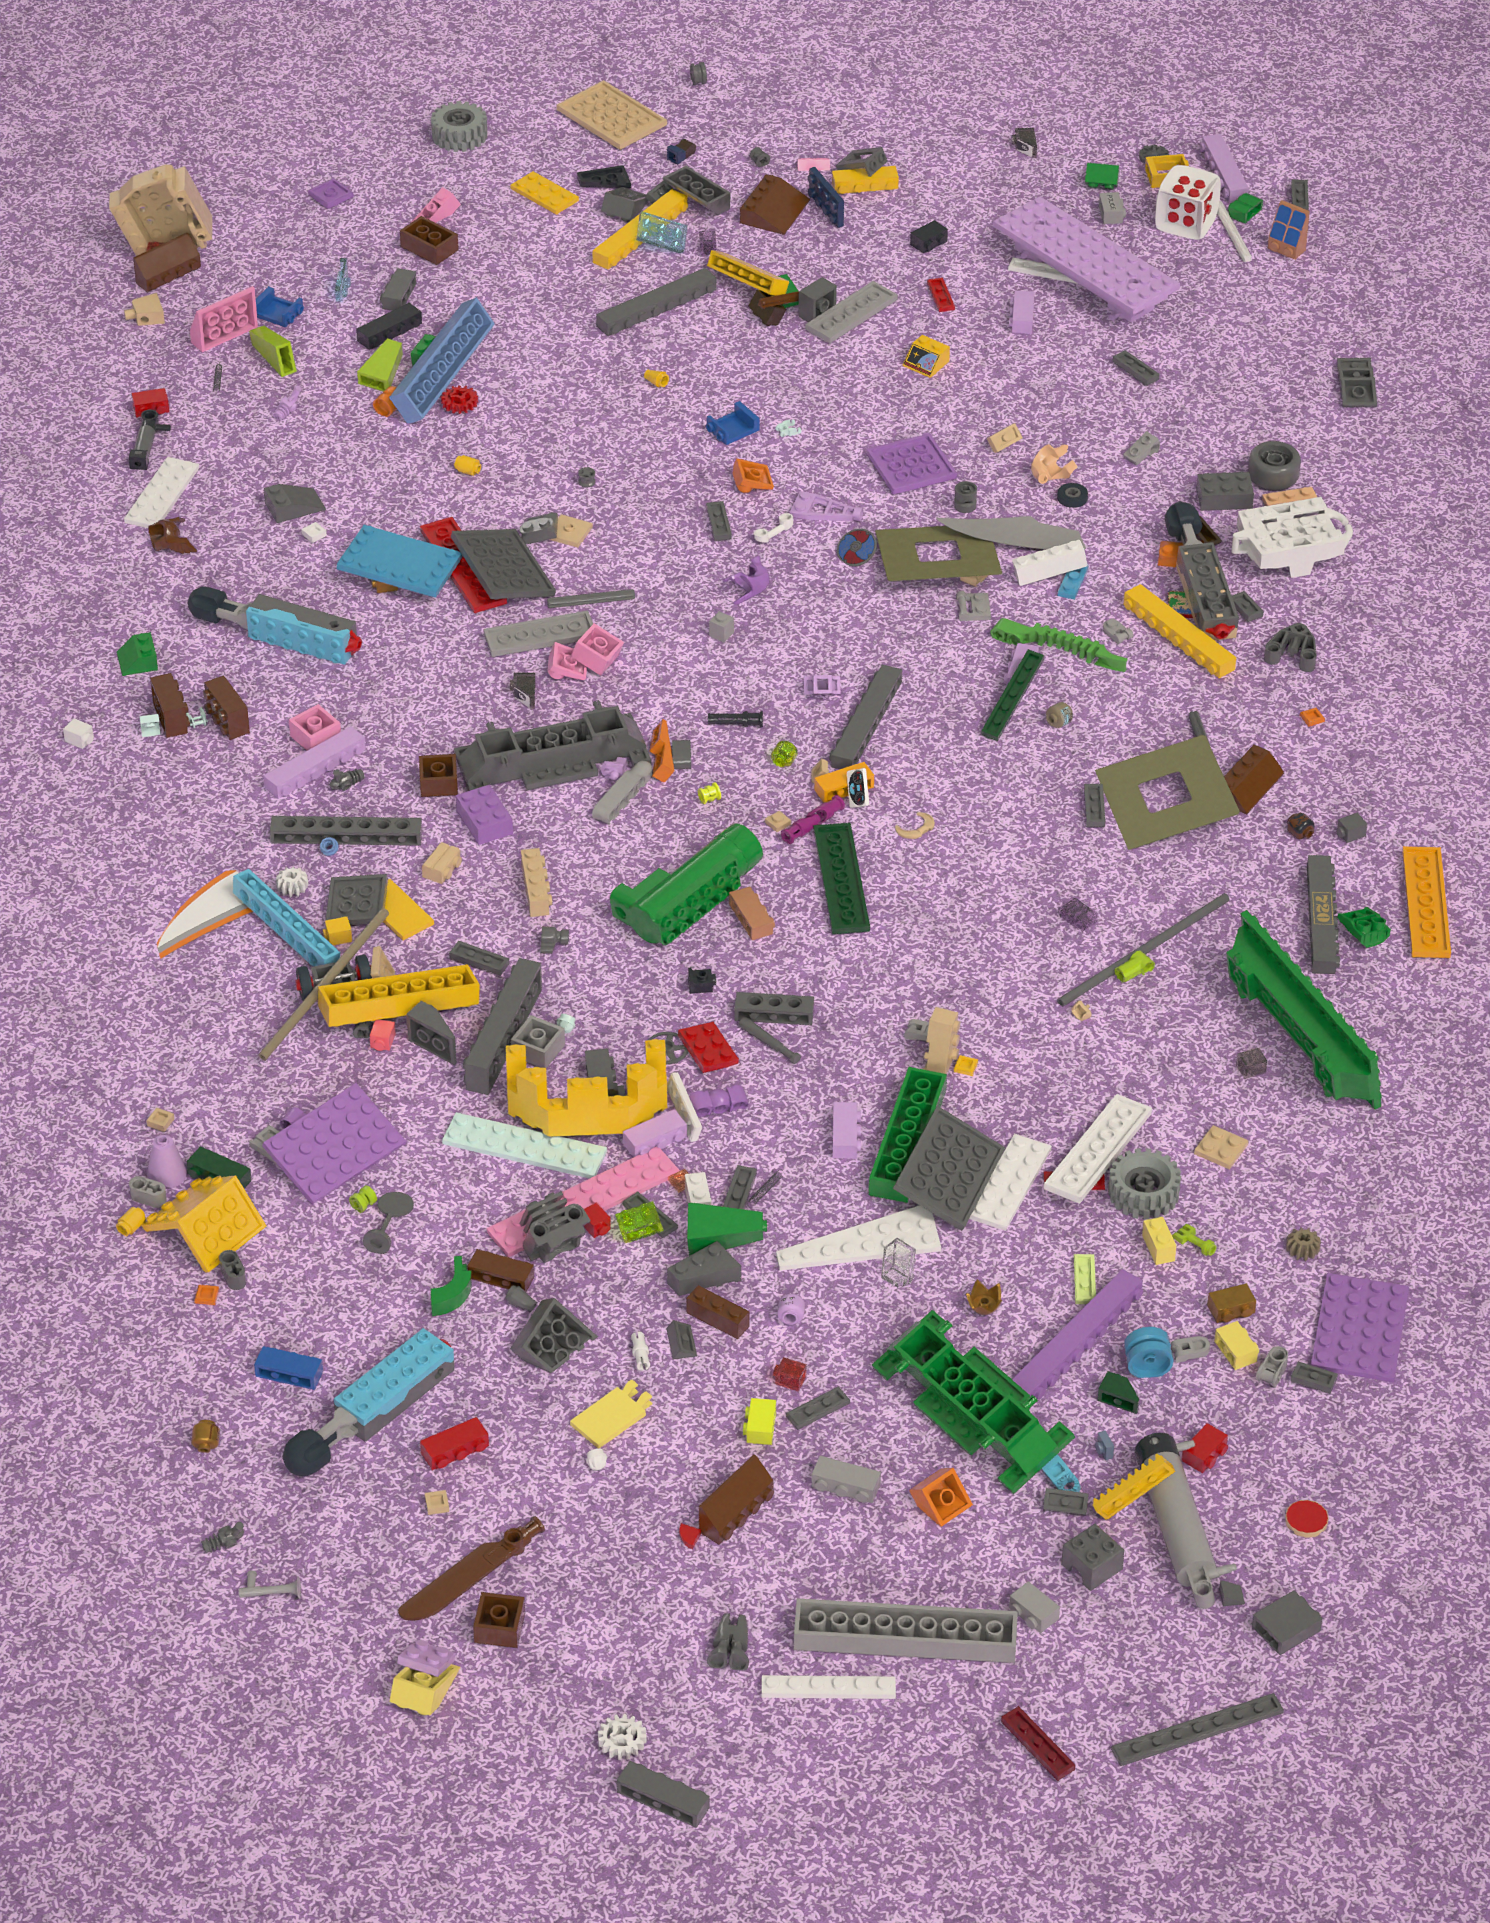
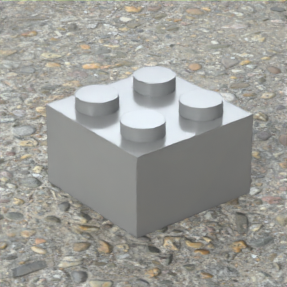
(541, 1039)

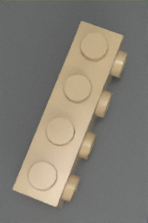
(535, 884)

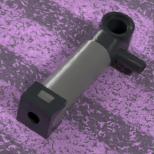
(140, 453)

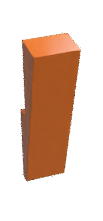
(661, 747)

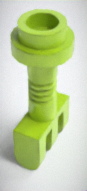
(1187, 1233)

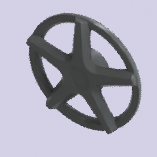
(671, 1047)

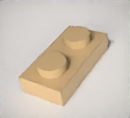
(1004, 438)

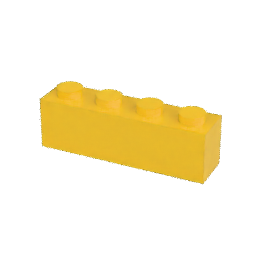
(858, 180)

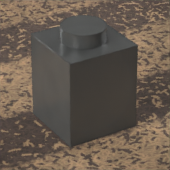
(1351, 827)

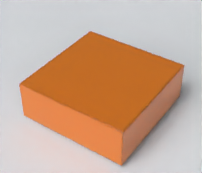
(1312, 717)
(206, 1294)

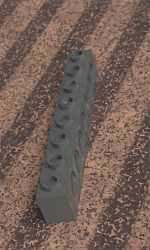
(346, 830)

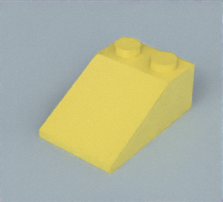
(421, 1690)

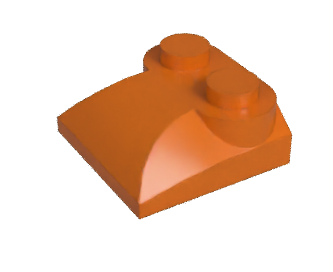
(751, 476)
(1168, 553)

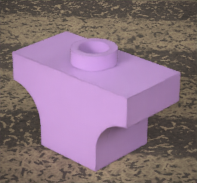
(821, 685)

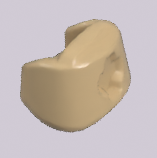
(1081, 1011)

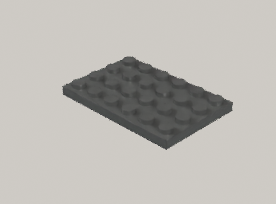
(503, 563)
(949, 1168)

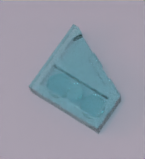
(343, 281)

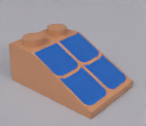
(1289, 230)

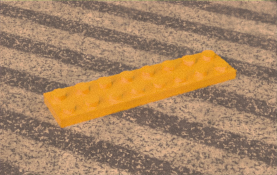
(1426, 902)

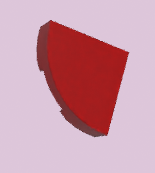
(689, 1535)

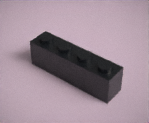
(389, 326)

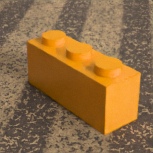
(836, 782)

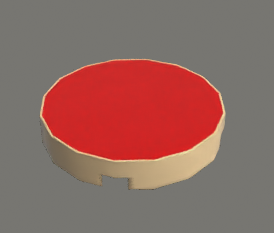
(1306, 1518)

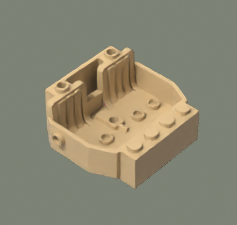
(155, 191)

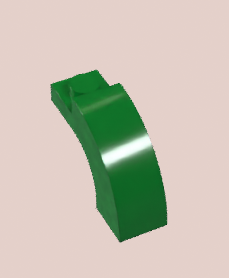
(455, 1293)

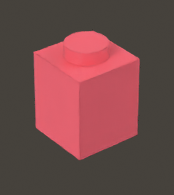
(382, 1035)

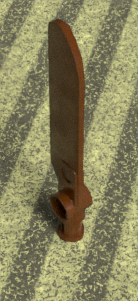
(469, 1572)

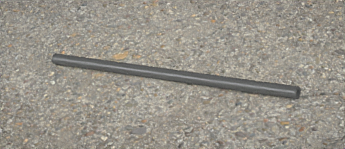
(1145, 948)

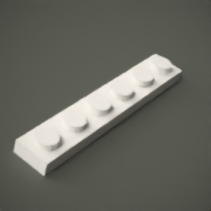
(829, 1687)

